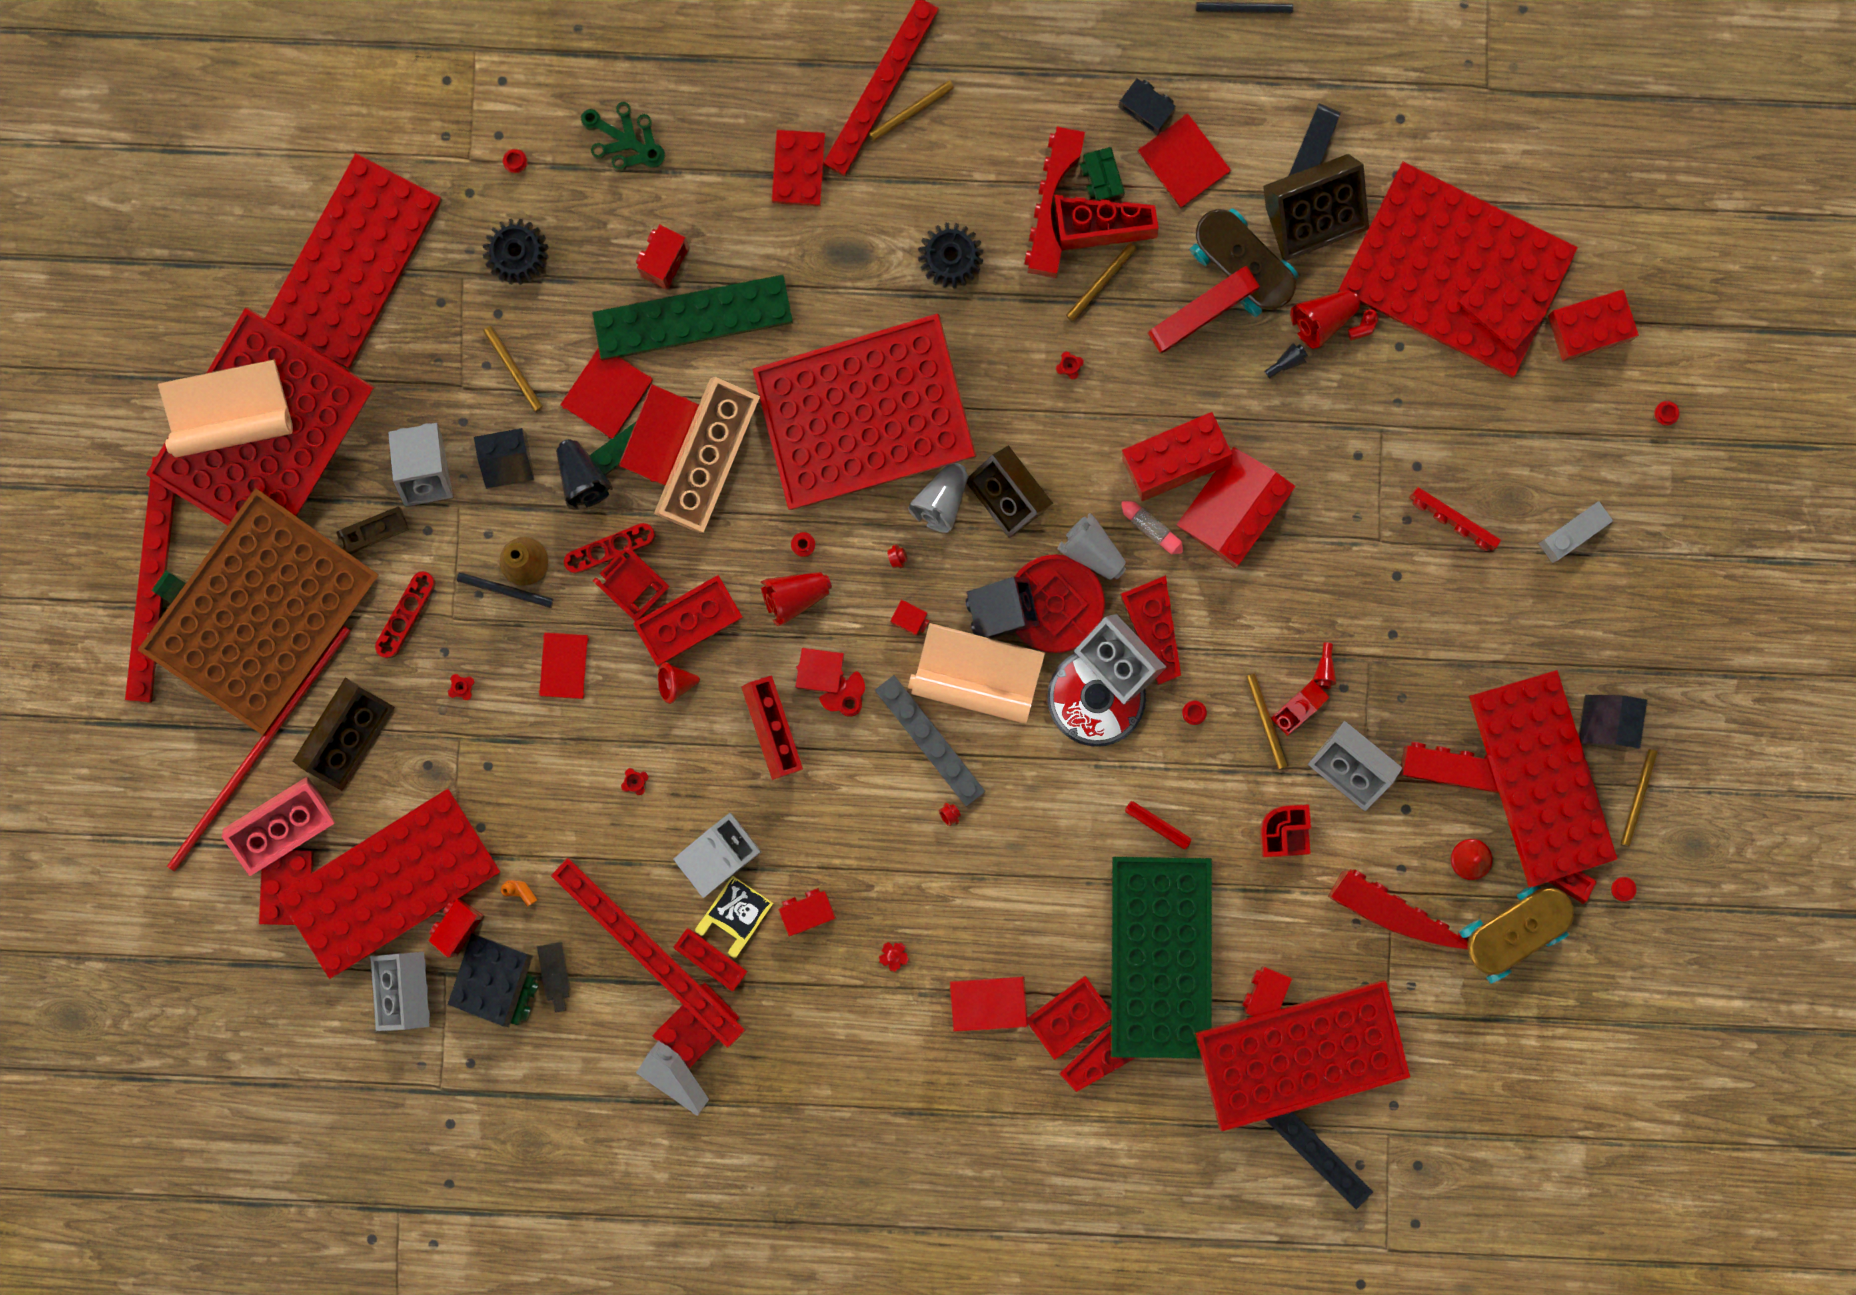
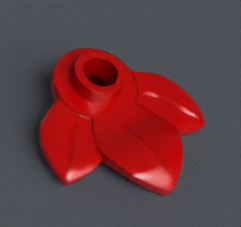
(848, 690)

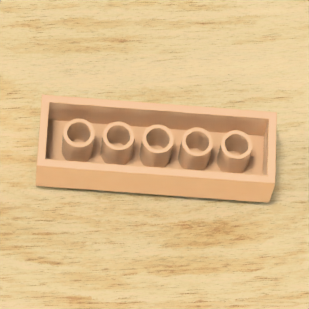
(706, 455)

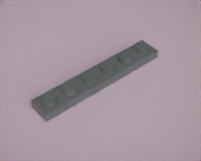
(930, 740)

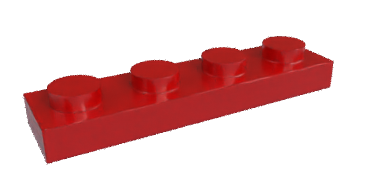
(1445, 514)

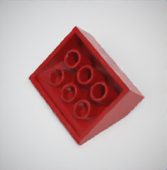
(1235, 507)

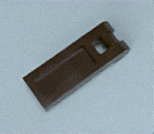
(373, 530)

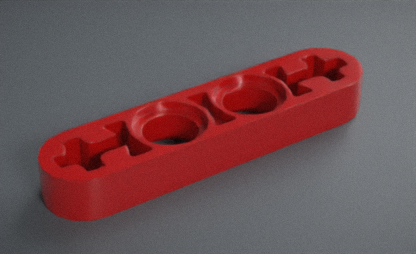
(608, 545)
(401, 612)

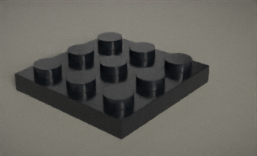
(490, 980)

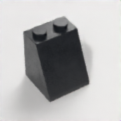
(1002, 608)
(1613, 721)

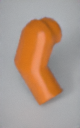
(520, 889)

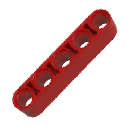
(1203, 309)

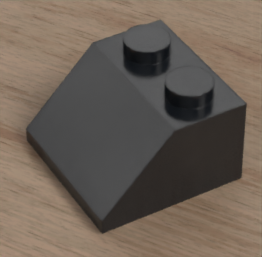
(504, 458)

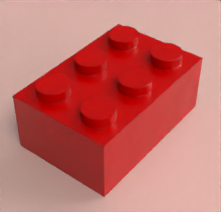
(1593, 325)

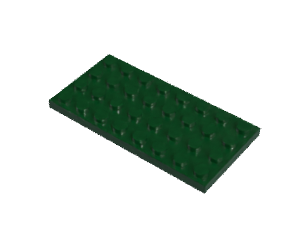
(1160, 956)

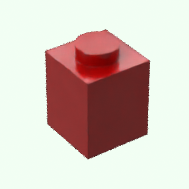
(910, 618)

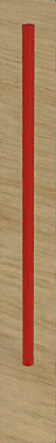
(258, 748)

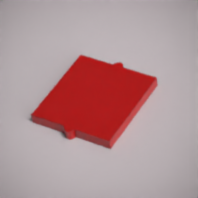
(819, 670)

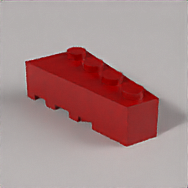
(1102, 222)

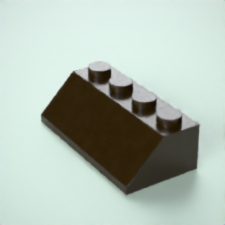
(343, 734)

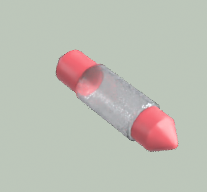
(1152, 527)

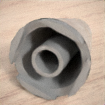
(941, 498)
(1093, 548)

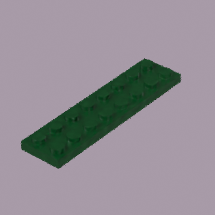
(692, 317)

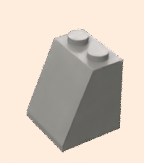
(419, 464)

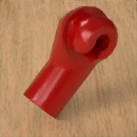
(1366, 326)

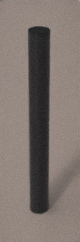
(1244, 7)
(505, 590)

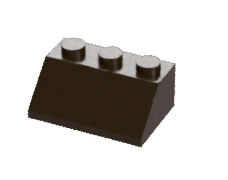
(1008, 491)

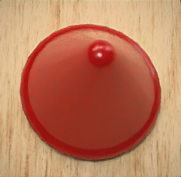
(674, 682)
(1471, 859)

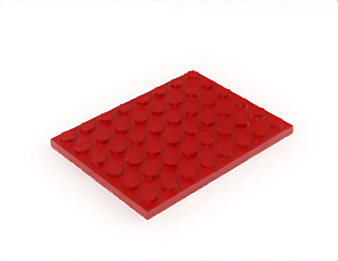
(1434, 246)
(864, 412)
(286, 468)

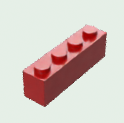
(771, 727)
(1447, 767)

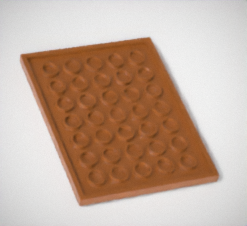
(258, 611)

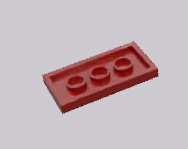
(687, 620)

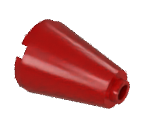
(1323, 316)
(793, 594)

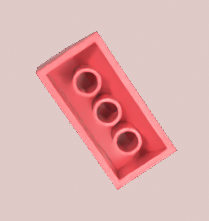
(278, 826)

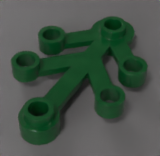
(625, 139)

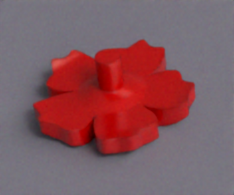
(893, 956)

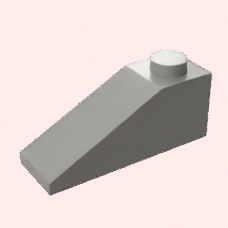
(1575, 532)
(671, 1075)

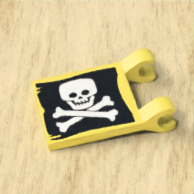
(737, 912)

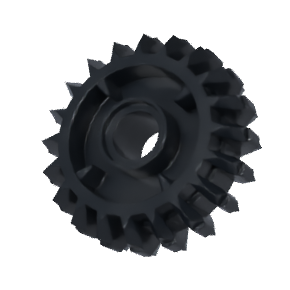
(511, 237)
(954, 241)

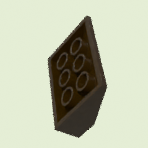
(1317, 206)

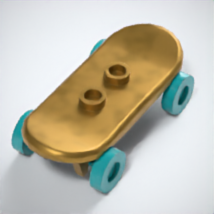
(1519, 931)

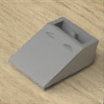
(717, 855)

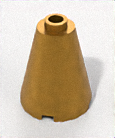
(529, 566)

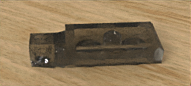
(554, 974)

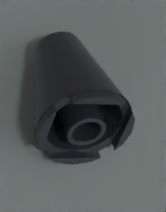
(580, 476)

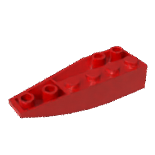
(1390, 911)

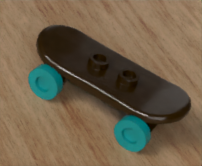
(1231, 245)

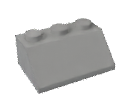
(1119, 658)
(1355, 766)
(400, 991)

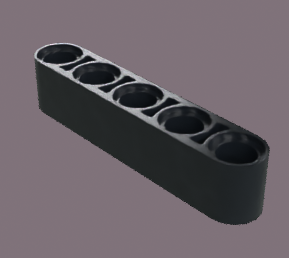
(1316, 138)

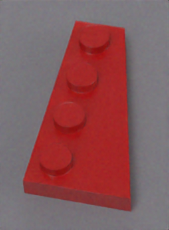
(1153, 623)
(1092, 1062)

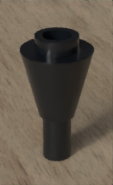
(1290, 358)

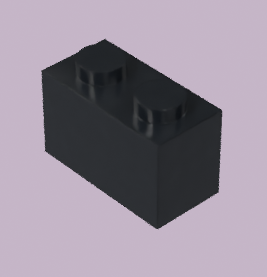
(1147, 105)

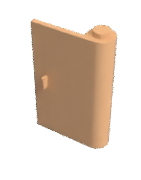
(225, 408)
(977, 673)

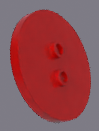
(1066, 602)

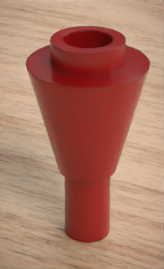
(1325, 671)

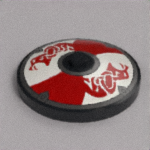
(1087, 708)

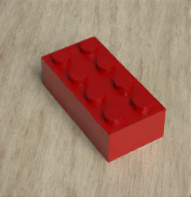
(1177, 456)

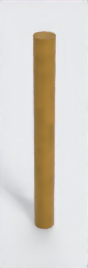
(911, 110)
(1101, 282)
(512, 368)
(1266, 721)
(1639, 797)

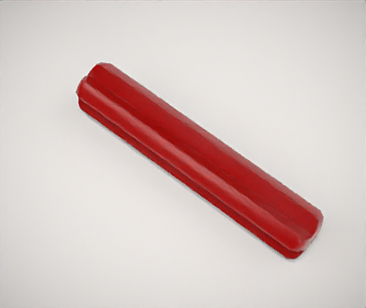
(1158, 825)

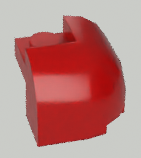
(1286, 831)

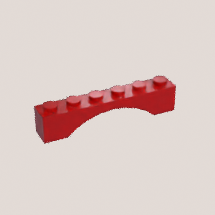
(1065, 154)

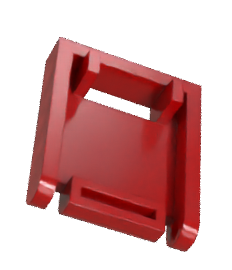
(627, 581)

